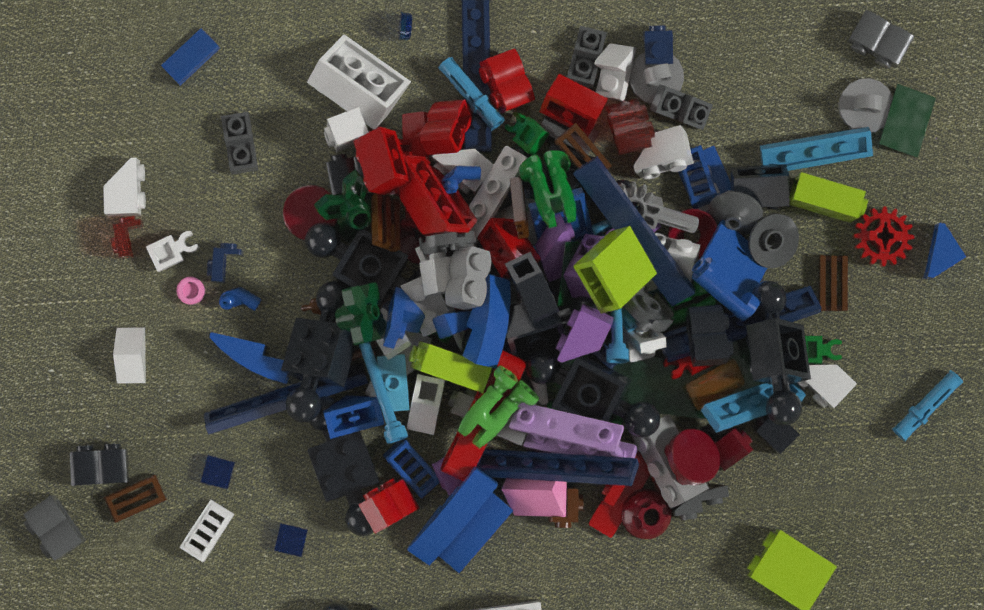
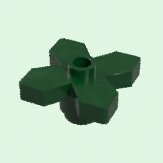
(350, 208)
(361, 313)

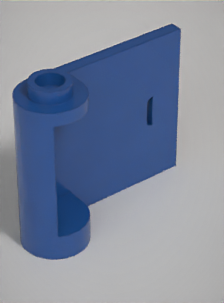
(729, 272)

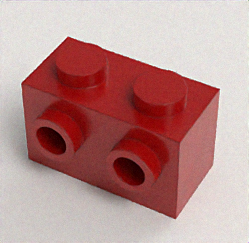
(574, 103)
(381, 161)

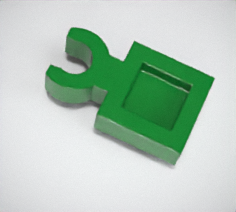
(528, 132)
(816, 349)

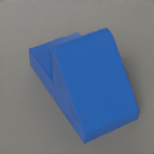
(401, 317)

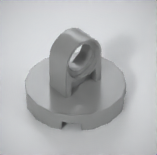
(646, 78)
(865, 104)

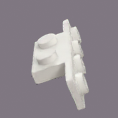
(495, 188)
(430, 305)

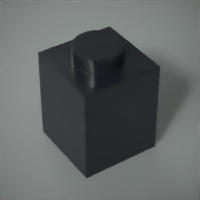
(774, 435)

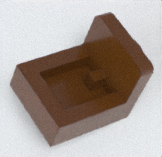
(574, 504)

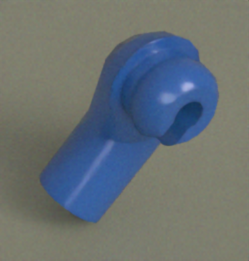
(457, 175)
(237, 297)

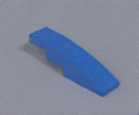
(452, 516)

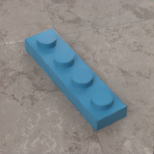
(819, 149)
(742, 406)

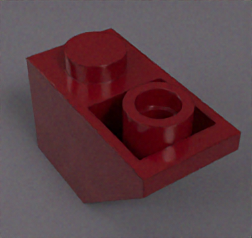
(733, 447)

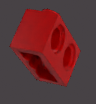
(502, 242)

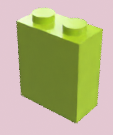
(827, 198)
(615, 269)
(449, 366)
(791, 570)

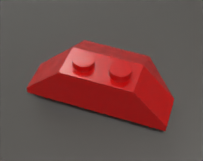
(430, 204)

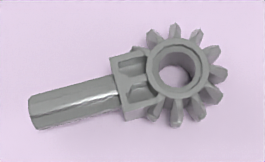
(654, 212)

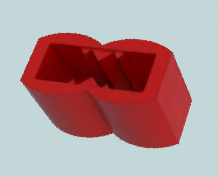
(506, 81)
(445, 127)
(389, 505)

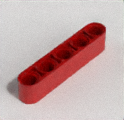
(462, 453)

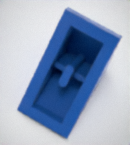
(943, 252)
(353, 415)

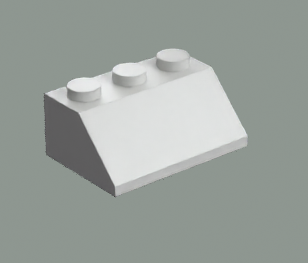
(358, 79)

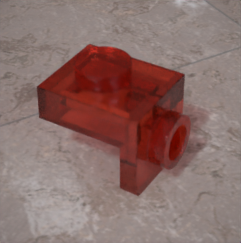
(121, 242)

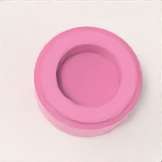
(190, 290)

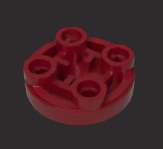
(300, 212)
(693, 457)

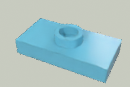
(395, 380)

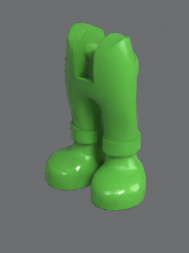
(495, 421)

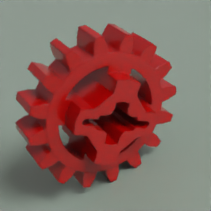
(884, 223)

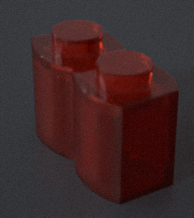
(629, 126)

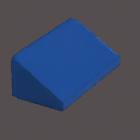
(190, 56)

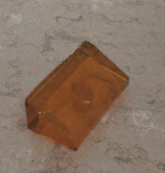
(715, 384)

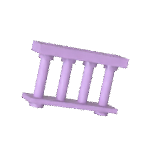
(569, 433)

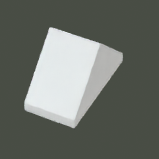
(130, 355)

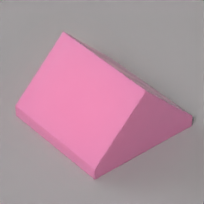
(536, 497)

